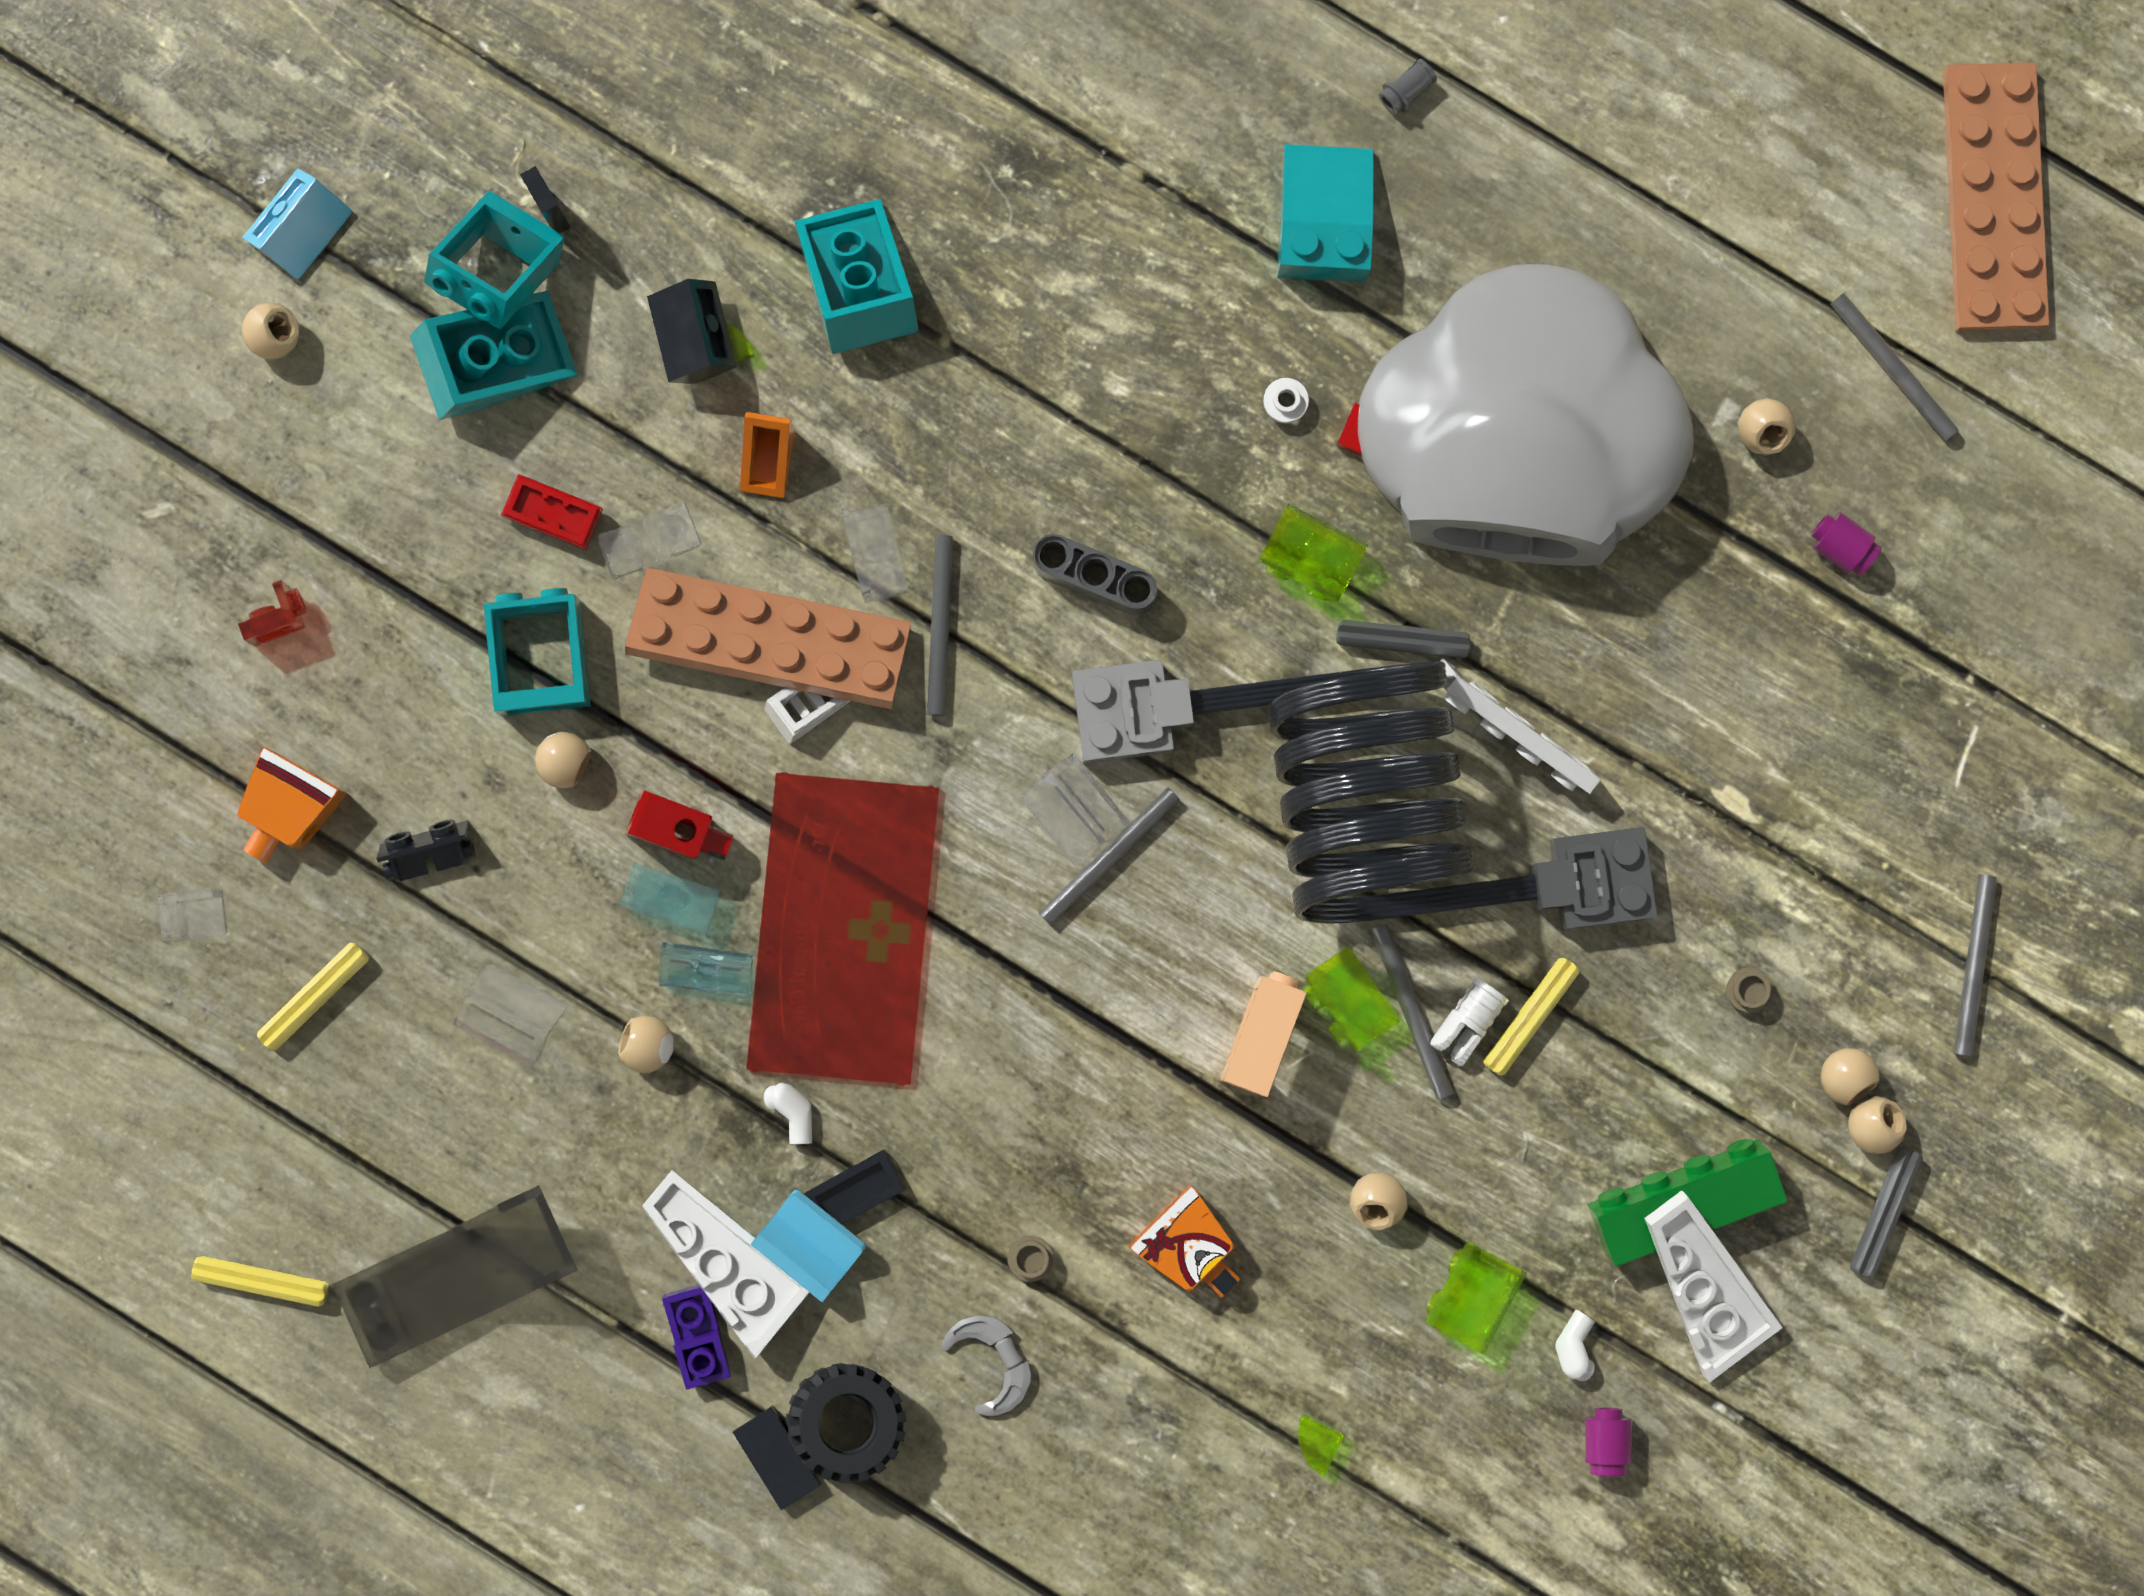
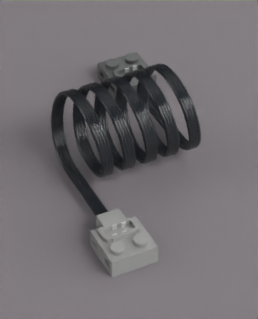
(1591, 876)

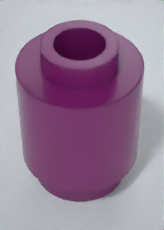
(1845, 543)
(1608, 1442)

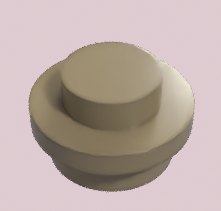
(1749, 990)
(1030, 1258)

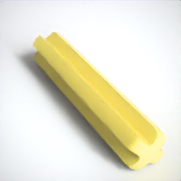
(312, 996)
(1531, 1016)
(259, 1281)

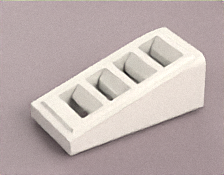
(783, 721)

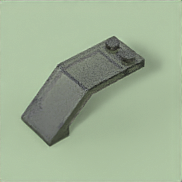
(455, 1277)

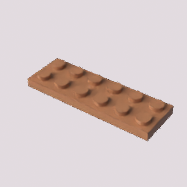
(1995, 197)
(768, 638)

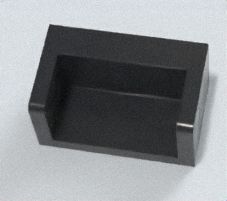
(691, 331)

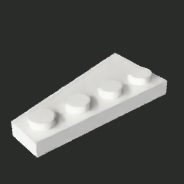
(1501, 721)
(717, 1252)
(1711, 1292)

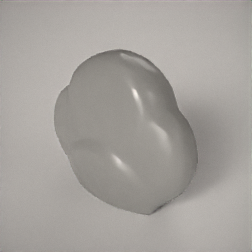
(1526, 421)

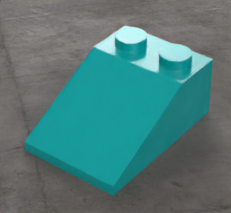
(1326, 213)
(857, 276)
(479, 366)

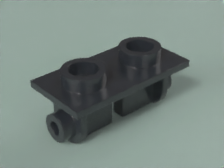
(408, 852)

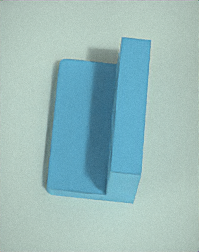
(298, 223)
(808, 1245)

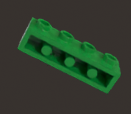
(1719, 1187)

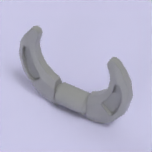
(1016, 1378)

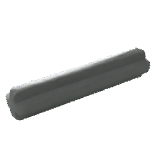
(1403, 638)
(1886, 1212)

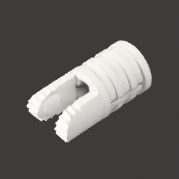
(1474, 1011)

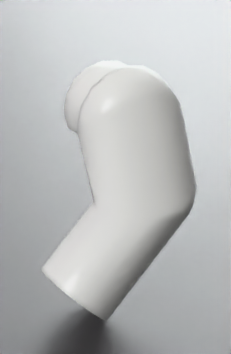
(795, 1108)
(1571, 1348)

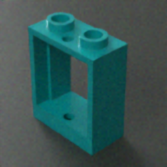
(498, 222)
(540, 699)

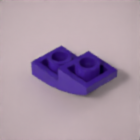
(696, 1337)

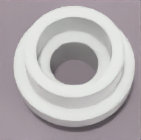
(1276, 410)

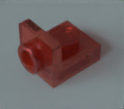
(272, 623)

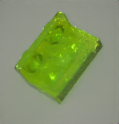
(1312, 554)
(1349, 1000)
(1474, 1297)

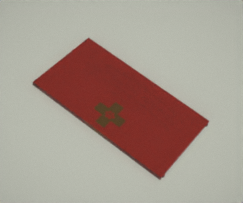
(843, 928)

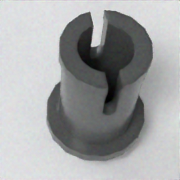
(1407, 87)

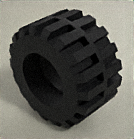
(874, 1451)

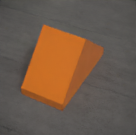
(766, 454)

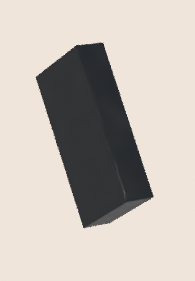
(545, 200)
(858, 1188)
(774, 1458)

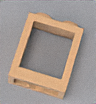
(1263, 1034)

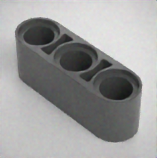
(1081, 556)

